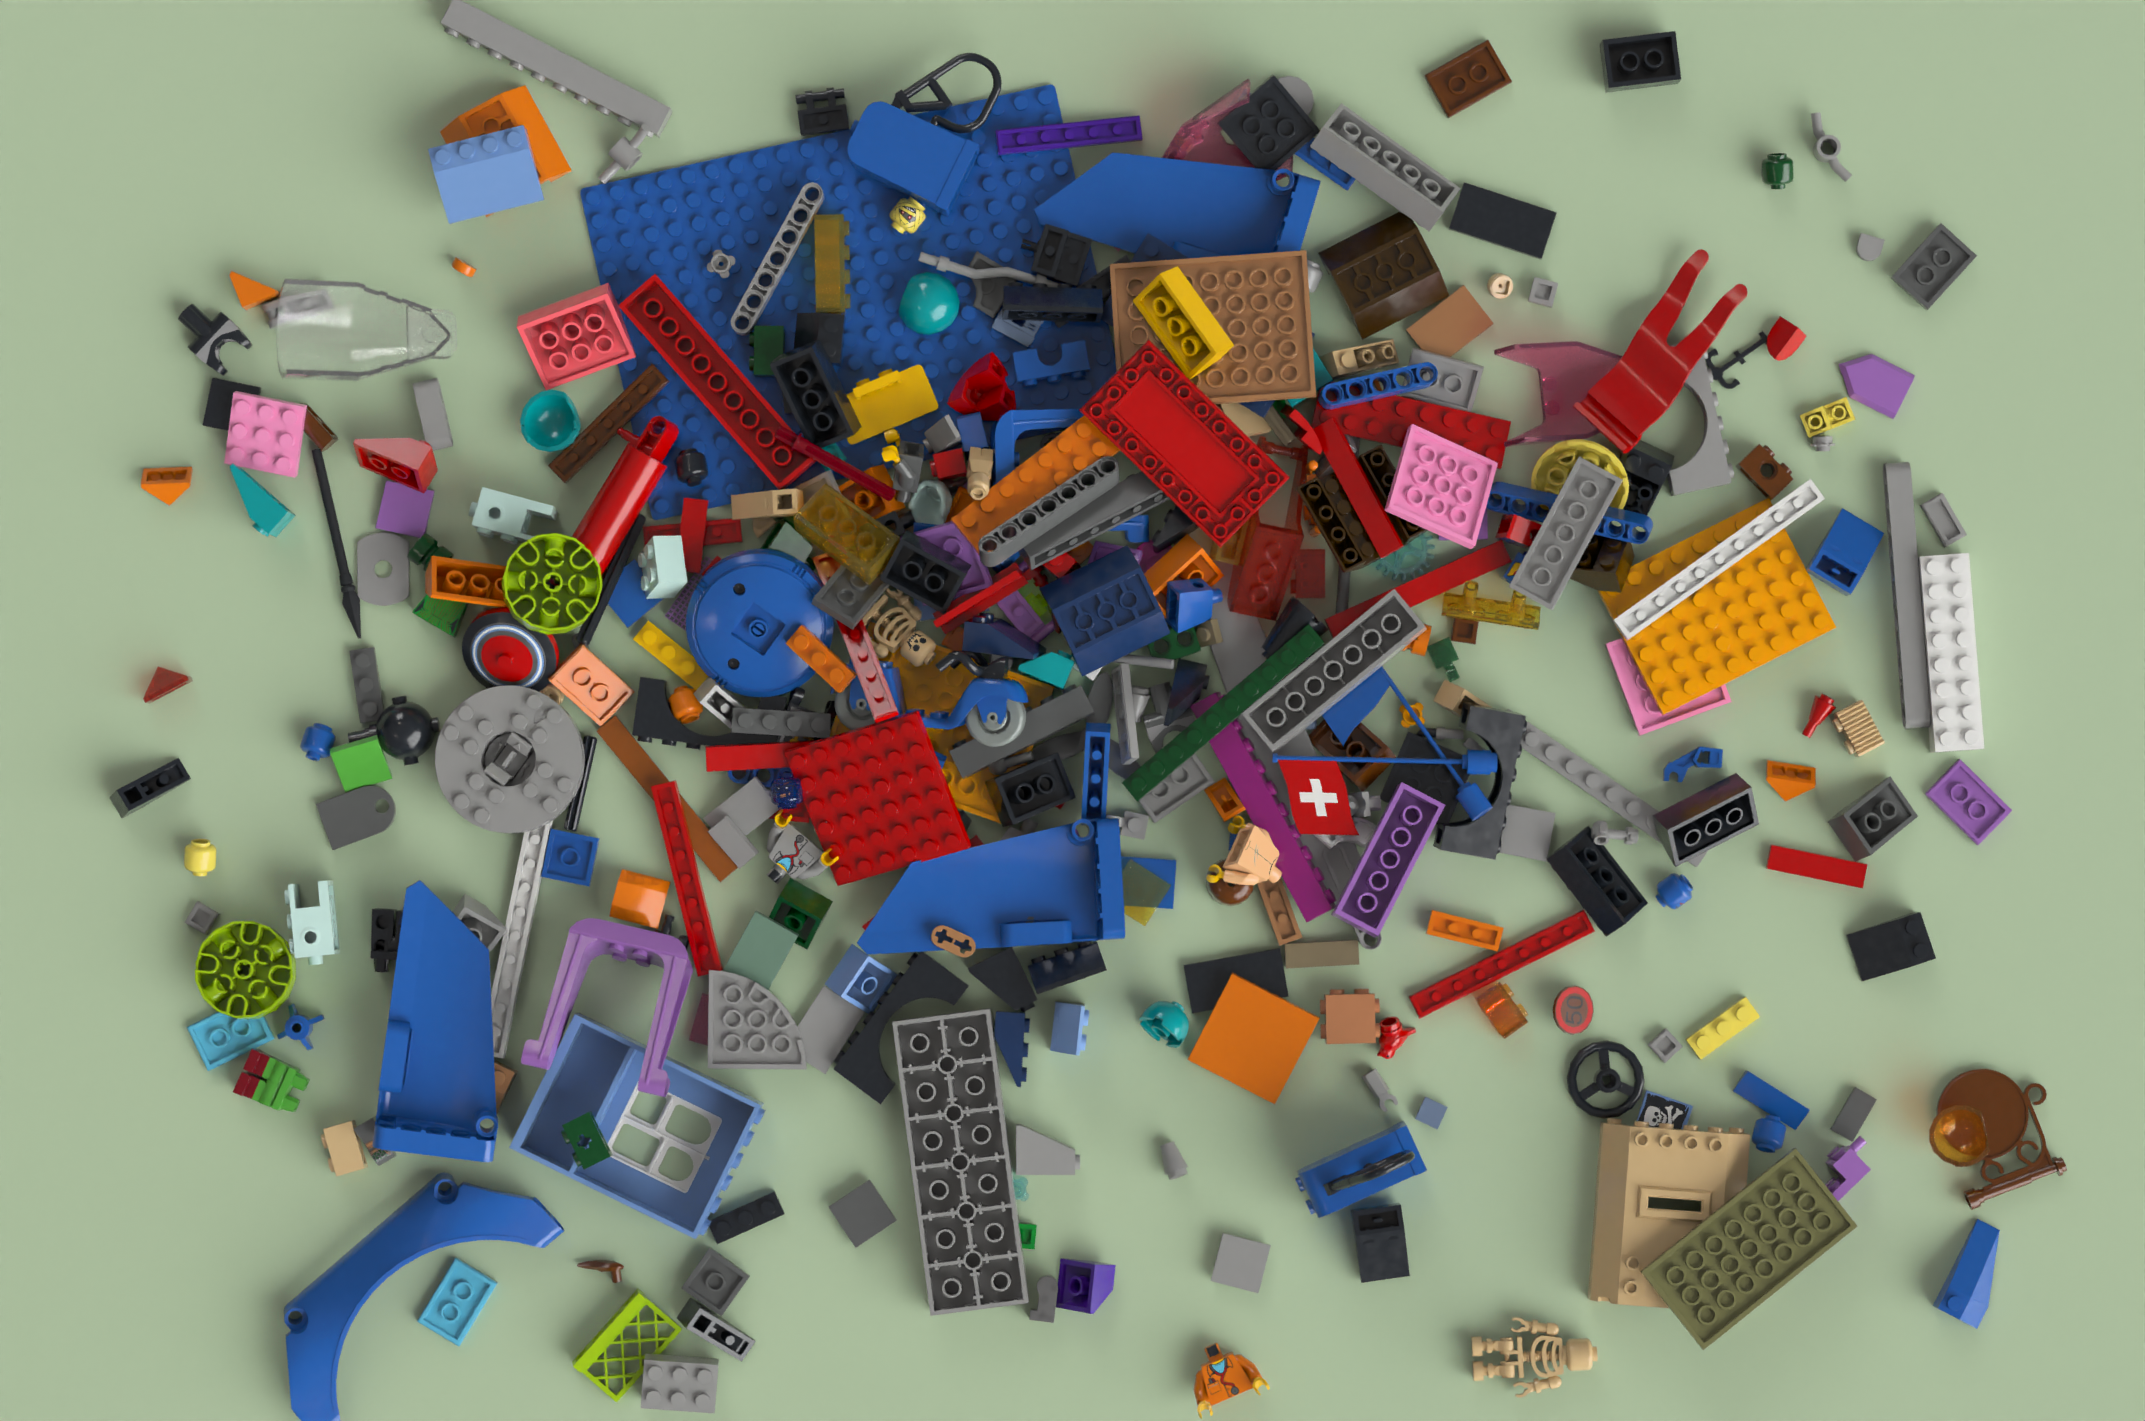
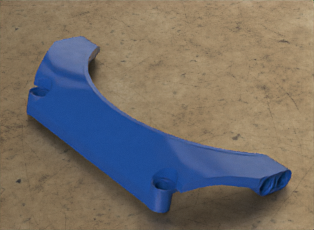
(417, 1227)

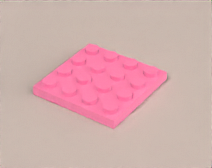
(1441, 486)
(1640, 701)

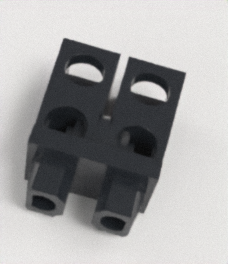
(383, 937)

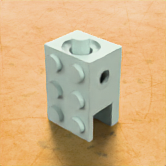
(507, 515)
(313, 927)

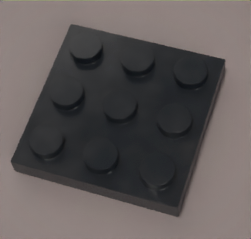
(1269, 126)
(1430, 779)

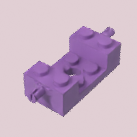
(1847, 1166)

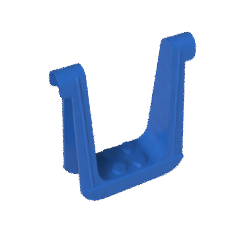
(1005, 459)

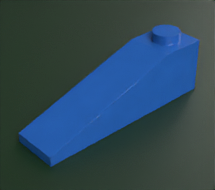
(1970, 1279)

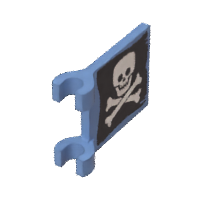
(1662, 1109)

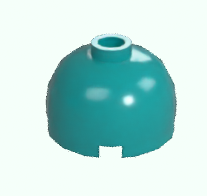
(1166, 1021)

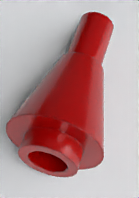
(1820, 710)

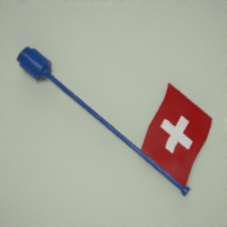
(1320, 794)

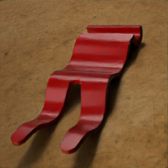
(1650, 370)

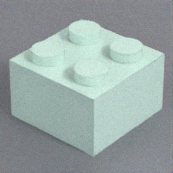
(662, 567)

